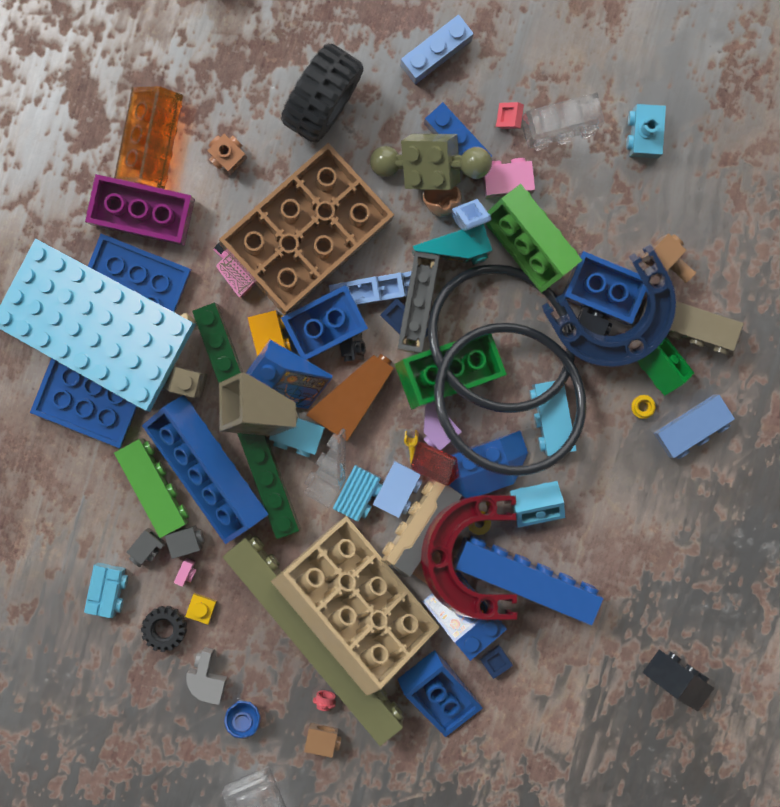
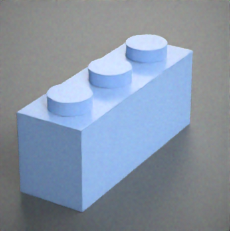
(436, 49)

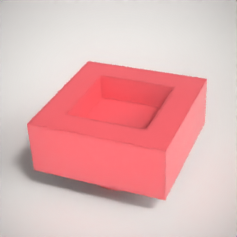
(510, 115)

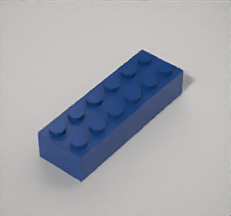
(204, 469)
(529, 581)

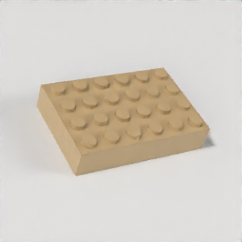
(356, 605)

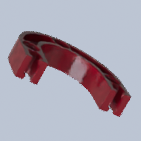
(441, 576)

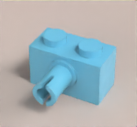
(647, 131)

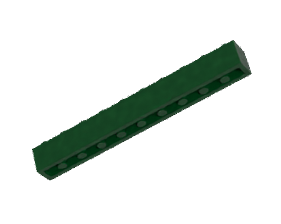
(256, 447)

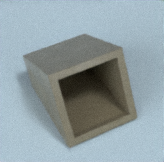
(254, 407)

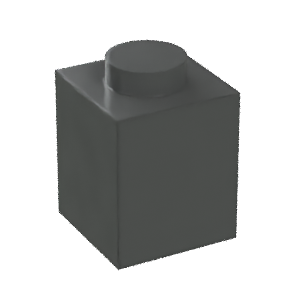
(184, 541)

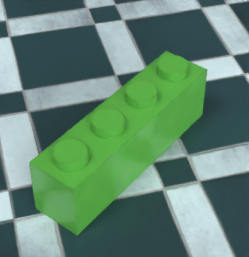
(151, 487)

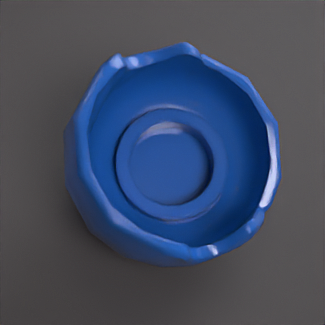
(242, 720)

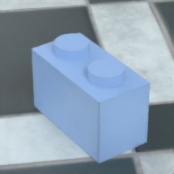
(397, 489)

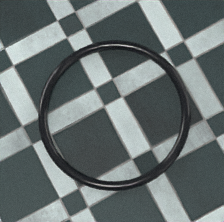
(452, 380)
(459, 444)

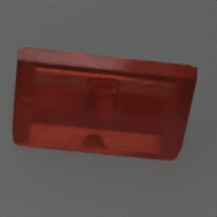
(434, 464)

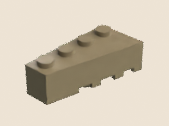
(705, 329)

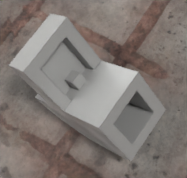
(201, 683)

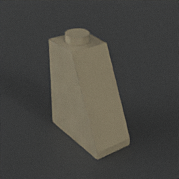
(186, 382)

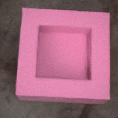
(185, 573)

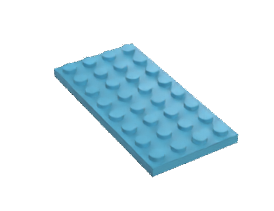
(93, 325)

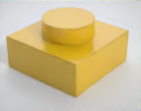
(201, 608)

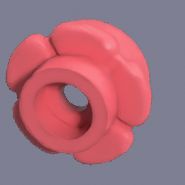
(324, 700)

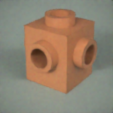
(232, 159)

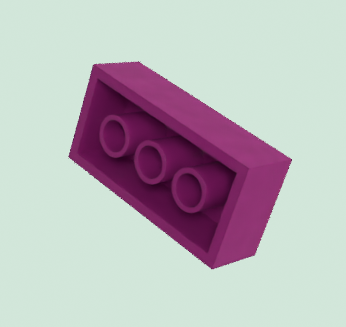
(140, 210)

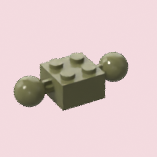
(431, 161)

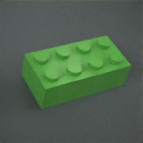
(531, 238)

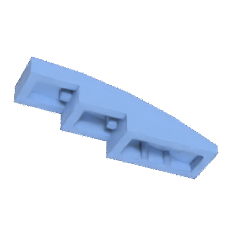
(470, 215)
(377, 288)

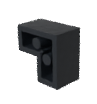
(681, 682)

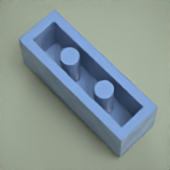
(694, 427)

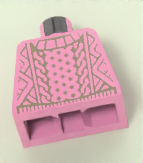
(233, 273)

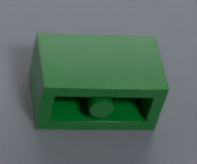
(666, 367)

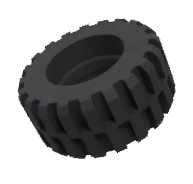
(321, 92)

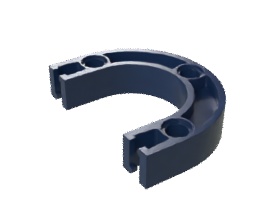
(649, 330)

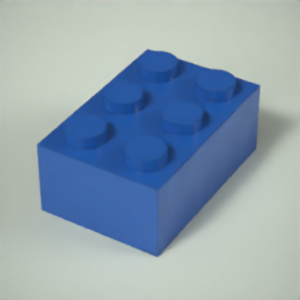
(605, 288)

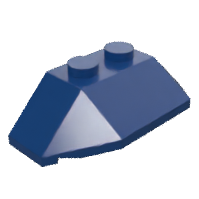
(478, 481)

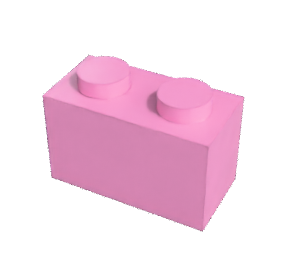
(508, 176)

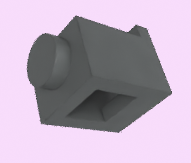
(145, 547)

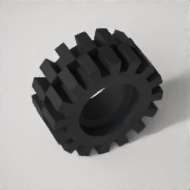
(150, 634)

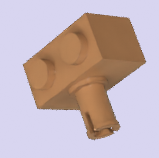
(670, 251)

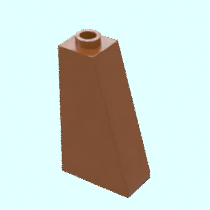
(352, 398)

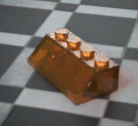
(149, 136)

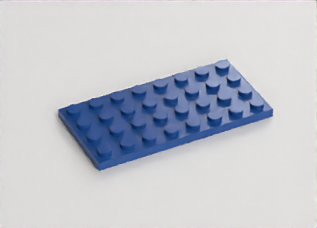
(80, 402)

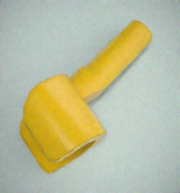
(411, 443)

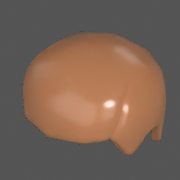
(442, 201)

